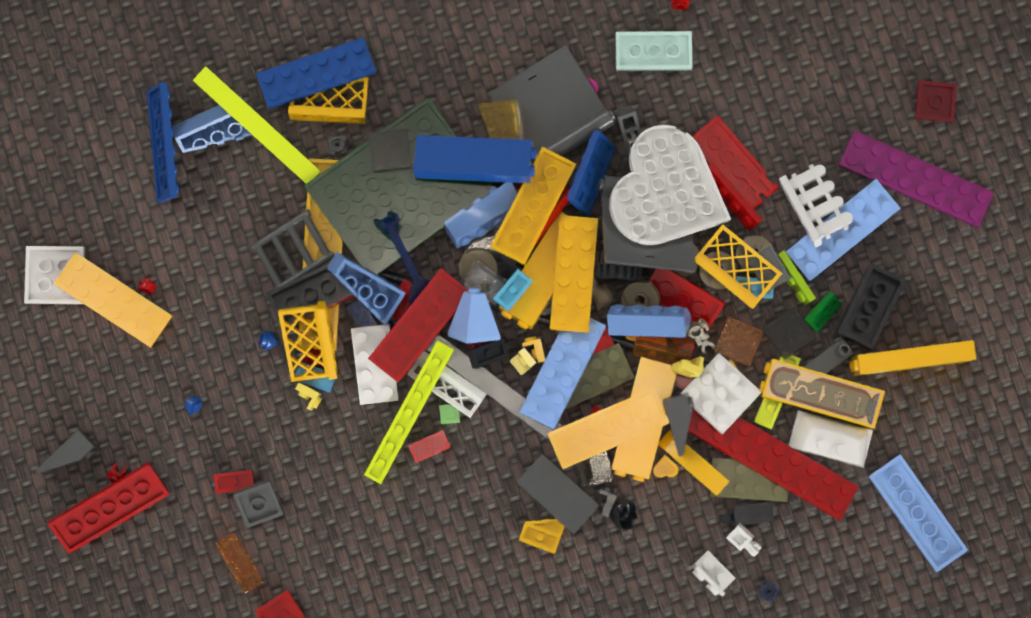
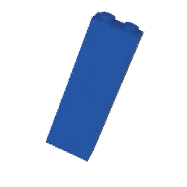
(474, 159)

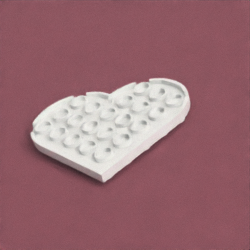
(667, 189)

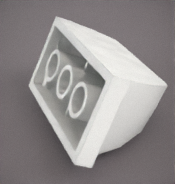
(830, 439)

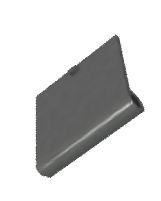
(556, 104)
(618, 249)

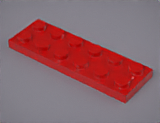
(418, 325)
(108, 508)

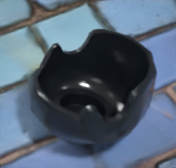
(623, 514)

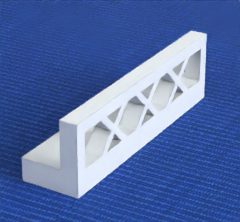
(455, 382)

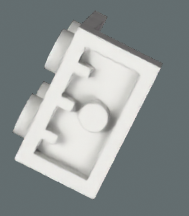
(713, 572)

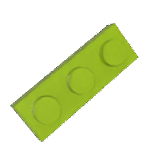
(802, 290)

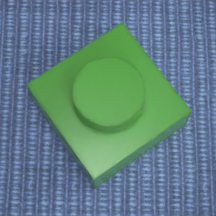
(449, 414)

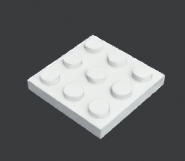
(42, 270)
(721, 393)

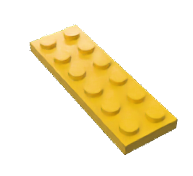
(533, 206)
(574, 274)
(112, 299)
(608, 428)

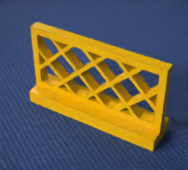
(332, 113)
(723, 276)
(325, 340)

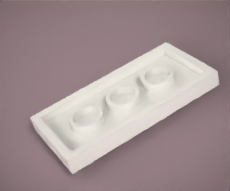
(372, 382)

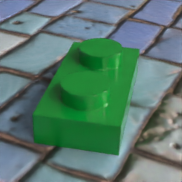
(823, 311)

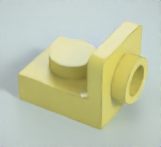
(522, 361)
(689, 368)
(306, 392)

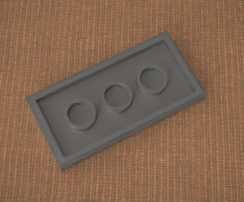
(557, 494)

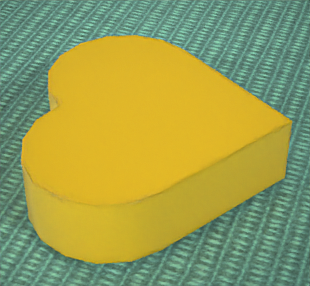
(665, 467)

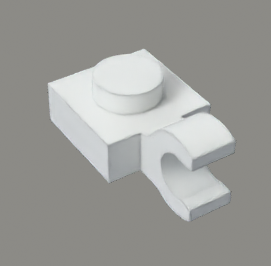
(742, 538)

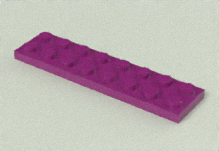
(916, 179)

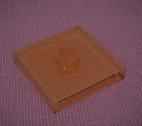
(738, 341)

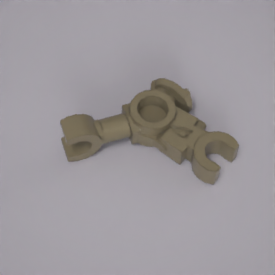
(697, 332)

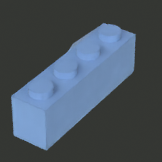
(208, 128)
(481, 216)
(371, 289)
(648, 321)

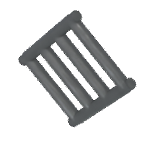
(274, 237)

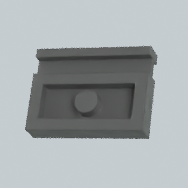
(771, 256)

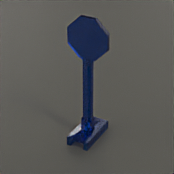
(389, 225)

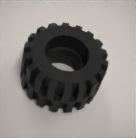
(615, 272)

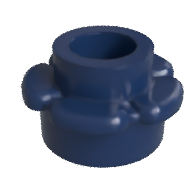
(768, 586)

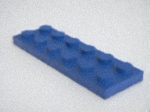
(316, 73)
(161, 142)

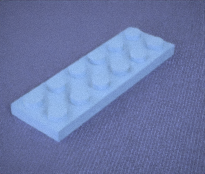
(868, 210)
(561, 374)
(917, 513)

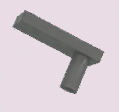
(830, 357)

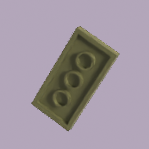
(601, 374)
(746, 483)

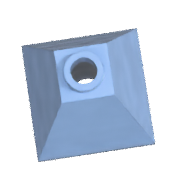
(473, 319)

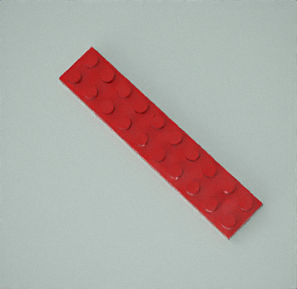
(779, 464)

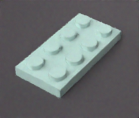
(653, 51)

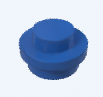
(193, 404)

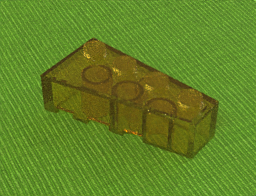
(502, 119)

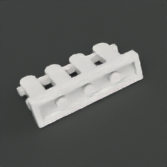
(811, 195)

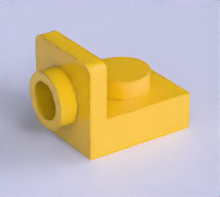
(537, 353)

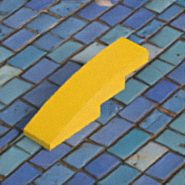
(695, 464)

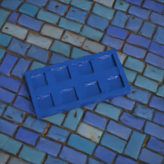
(592, 168)

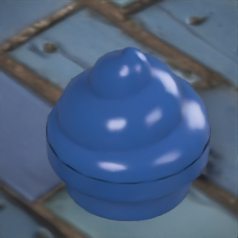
(268, 340)

